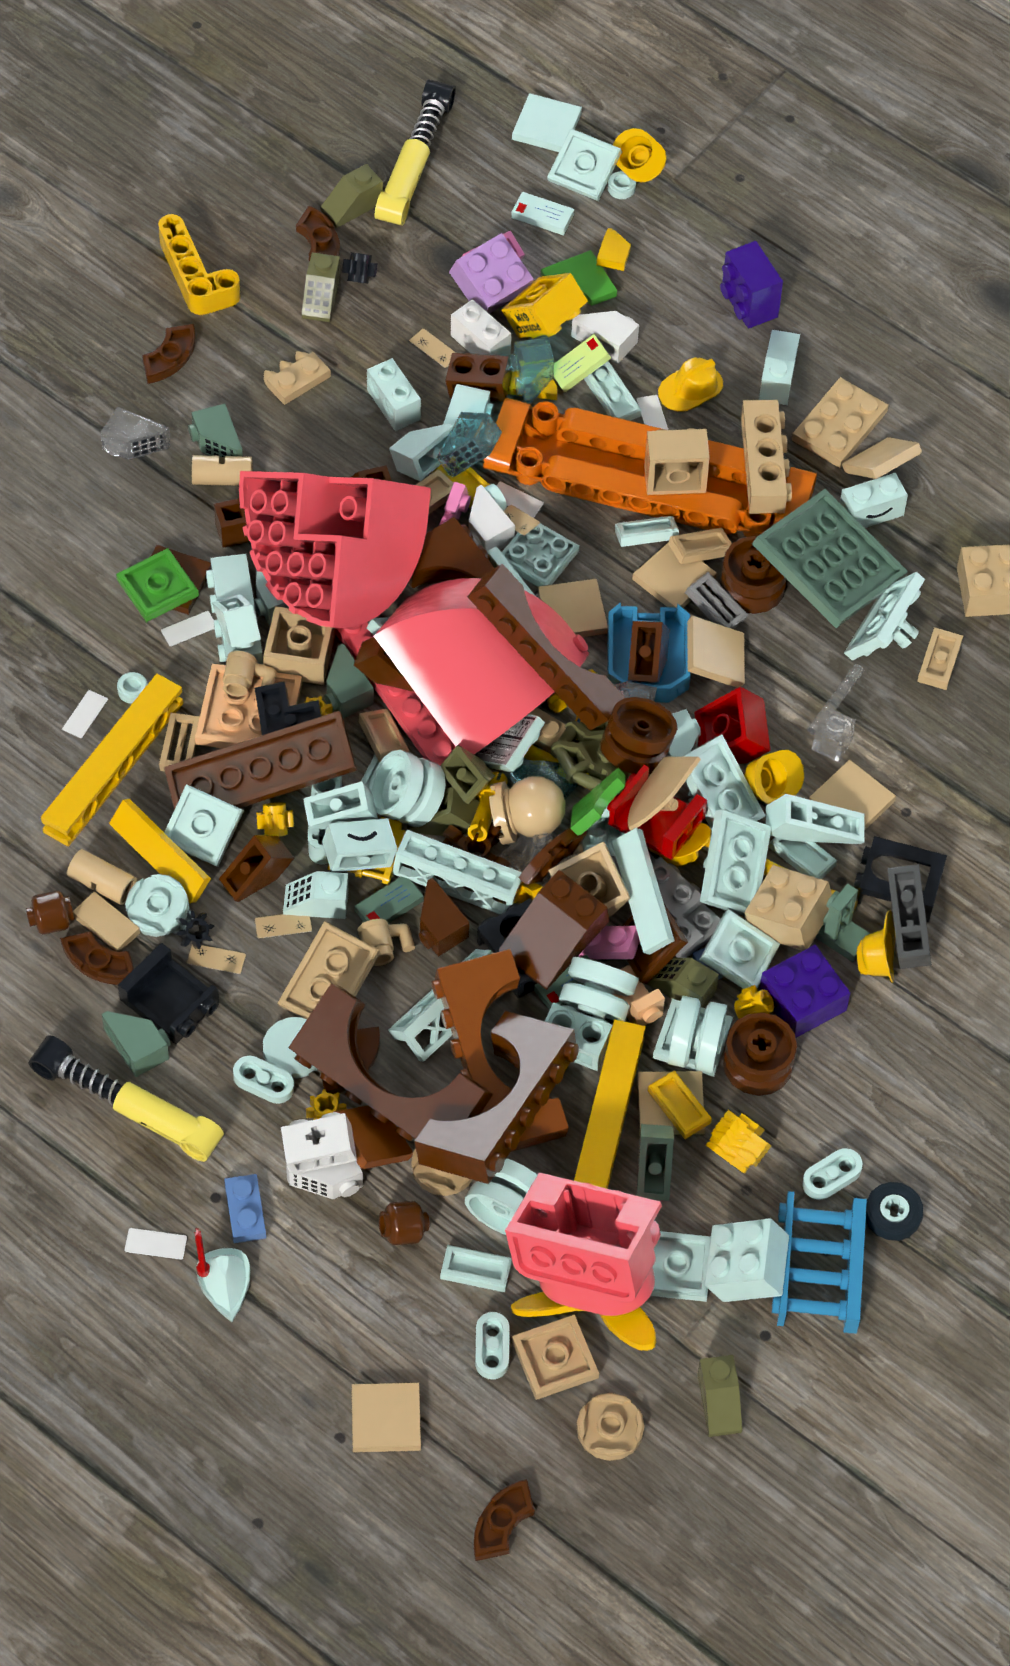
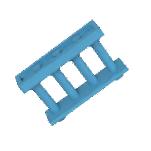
(849, 1249)

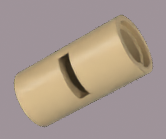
(219, 470)
(101, 875)

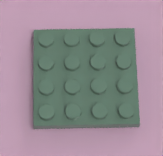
(829, 558)

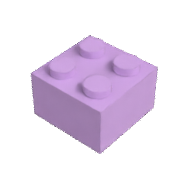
(491, 274)

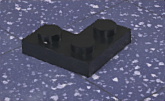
(277, 713)

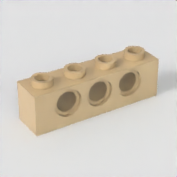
(763, 438)

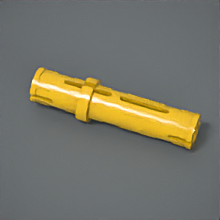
(483, 816)

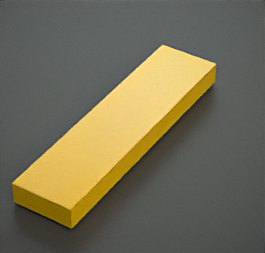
(159, 849)

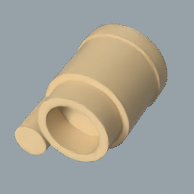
(240, 671)
(379, 934)

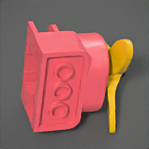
(587, 1253)

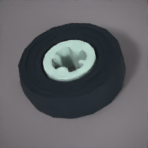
(908, 1205)

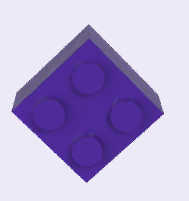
(751, 284)
(805, 990)

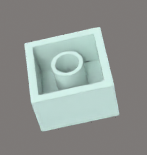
(747, 1260)

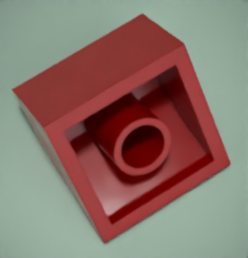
(741, 721)

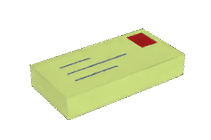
(580, 363)

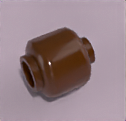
(50, 912)
(403, 1223)

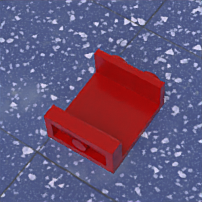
(666, 829)

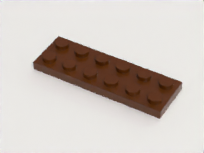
(268, 763)

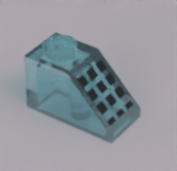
(468, 442)

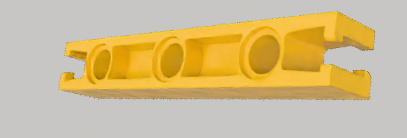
(112, 760)
(610, 1104)

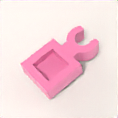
(457, 502)

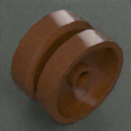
(751, 577)
(638, 734)
(759, 1054)

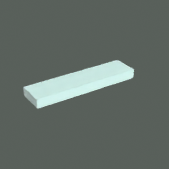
(643, 889)

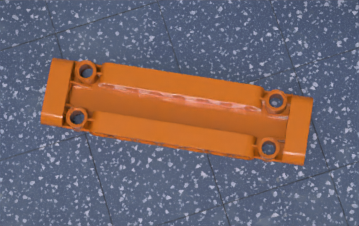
(604, 463)

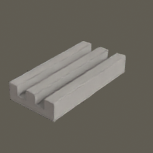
(714, 610)

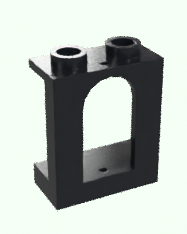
(870, 885)
(491, 932)

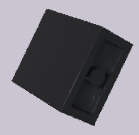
(168, 994)

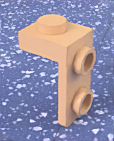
(644, 1006)

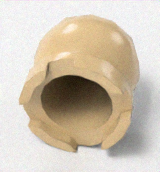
(527, 808)

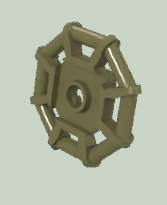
(587, 753)

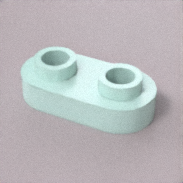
(265, 1079)
(830, 1175)
(492, 1347)

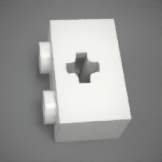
(479, 331)
(334, 1148)

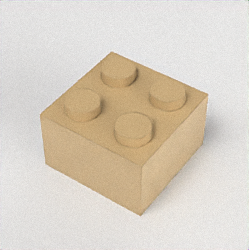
(676, 461)
(985, 580)
(298, 646)
(789, 907)

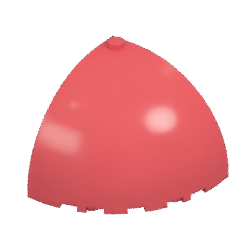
(334, 543)

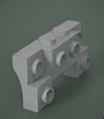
(684, 904)

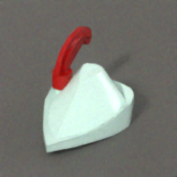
(223, 1277)

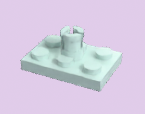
(887, 619)
(721, 782)
(734, 861)

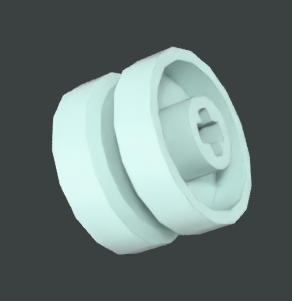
(407, 788)
(597, 994)
(696, 1034)
(499, 1200)

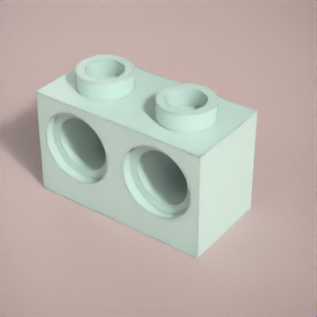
(393, 394)
(584, 1026)

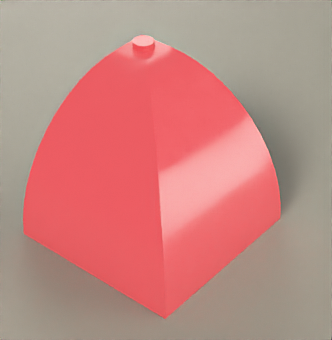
(467, 668)

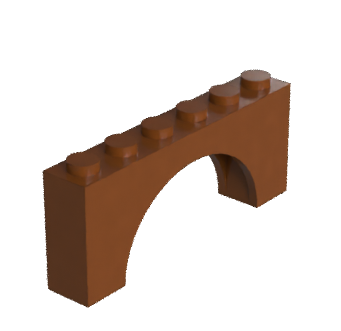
(466, 994)

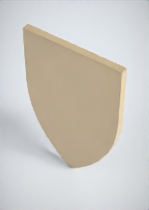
(660, 788)

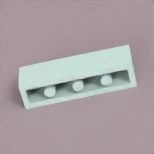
(231, 578)

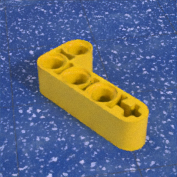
(201, 291)

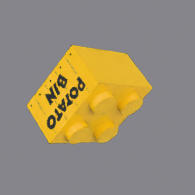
(545, 306)

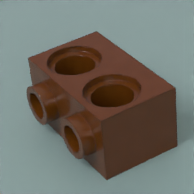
(480, 372)

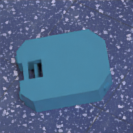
(675, 676)

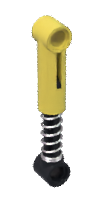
(395, 200)
(193, 1135)

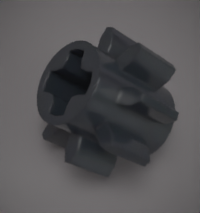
(359, 267)
(187, 923)

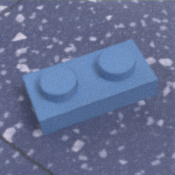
(245, 1208)

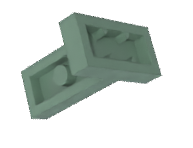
(838, 929)

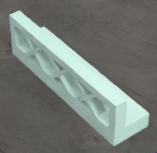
(458, 870)
(419, 1018)

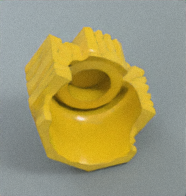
(738, 1141)

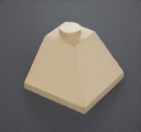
(597, 875)

